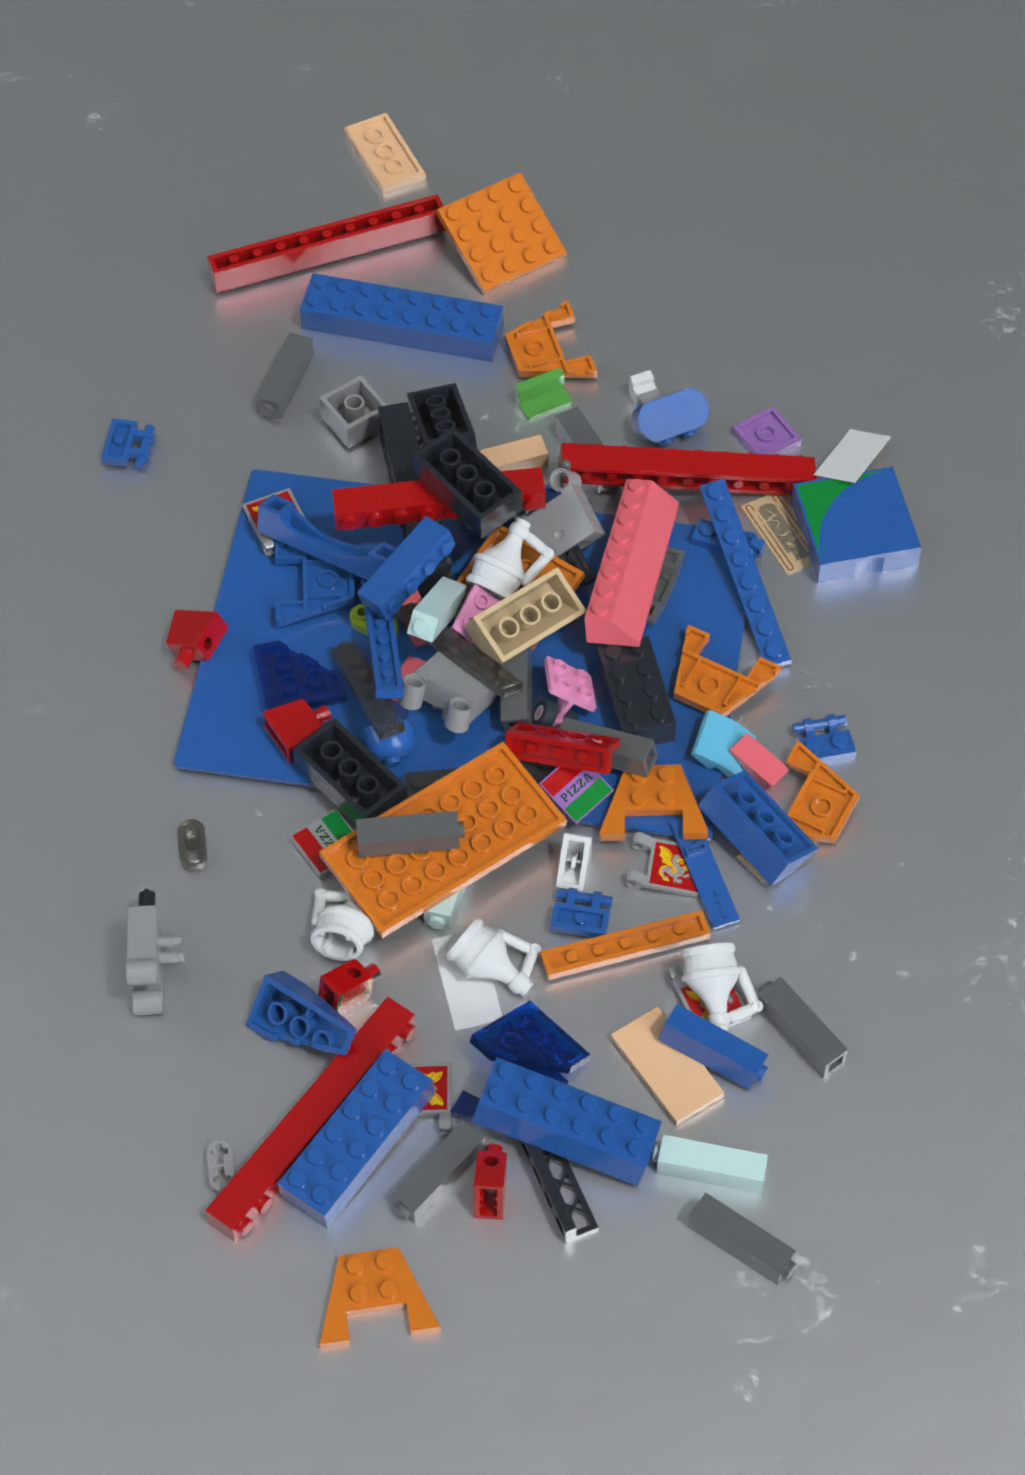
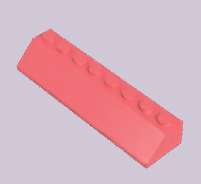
(631, 565)

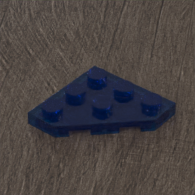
(295, 676)
(530, 1040)

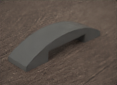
(666, 582)

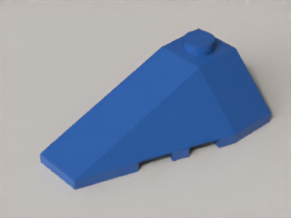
(296, 1014)

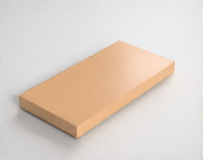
(384, 153)
(673, 1078)

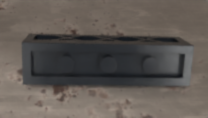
(553, 1193)

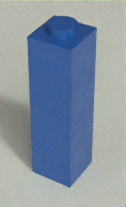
(714, 1047)

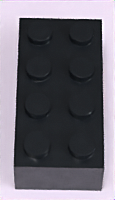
(439, 411)
(467, 482)
(636, 691)
(348, 772)

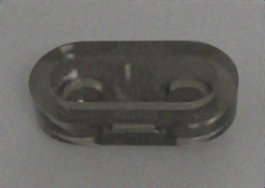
(192, 847)

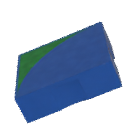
(856, 525)

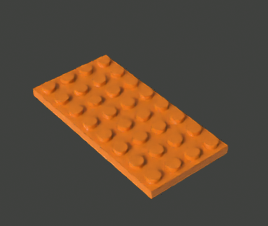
(501, 818)

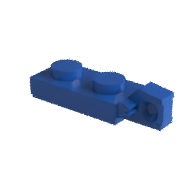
(705, 537)

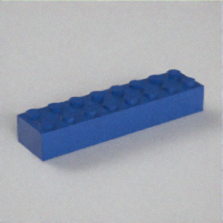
(402, 317)

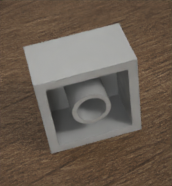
(352, 411)

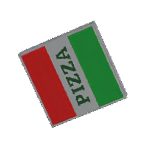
(319, 836)

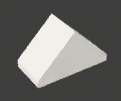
(574, 861)

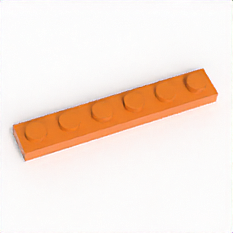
(625, 945)

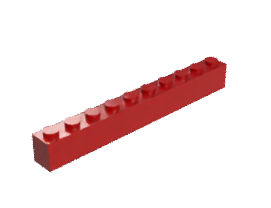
(325, 243)
(687, 468)
(256, 1182)

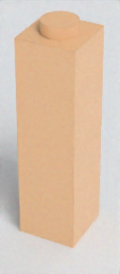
(519, 454)

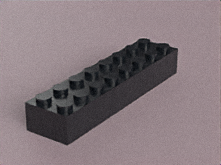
(399, 443)

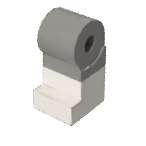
(643, 388)

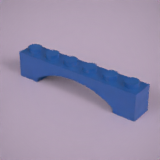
(284, 523)

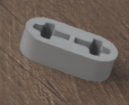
(214, 1168)

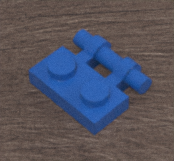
(120, 442)
(827, 747)
(580, 919)

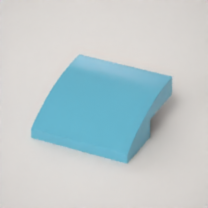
(715, 740)

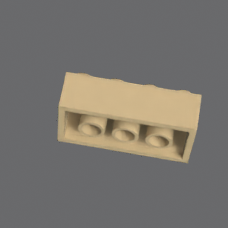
(525, 617)

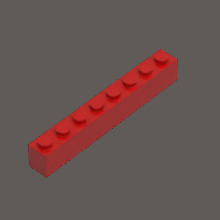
(413, 501)

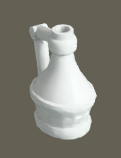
(501, 568)
(341, 928)
(483, 954)
(711, 974)

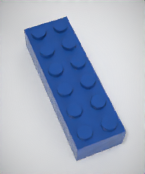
(567, 1121)
(356, 1138)

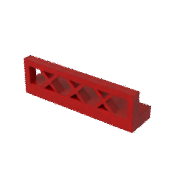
(562, 747)

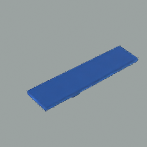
(706, 878)

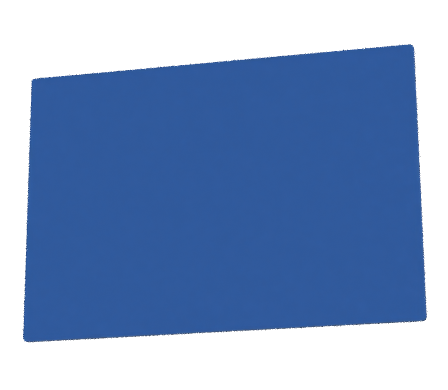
(227, 704)

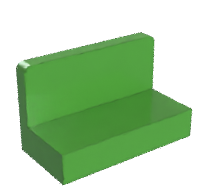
(542, 394)

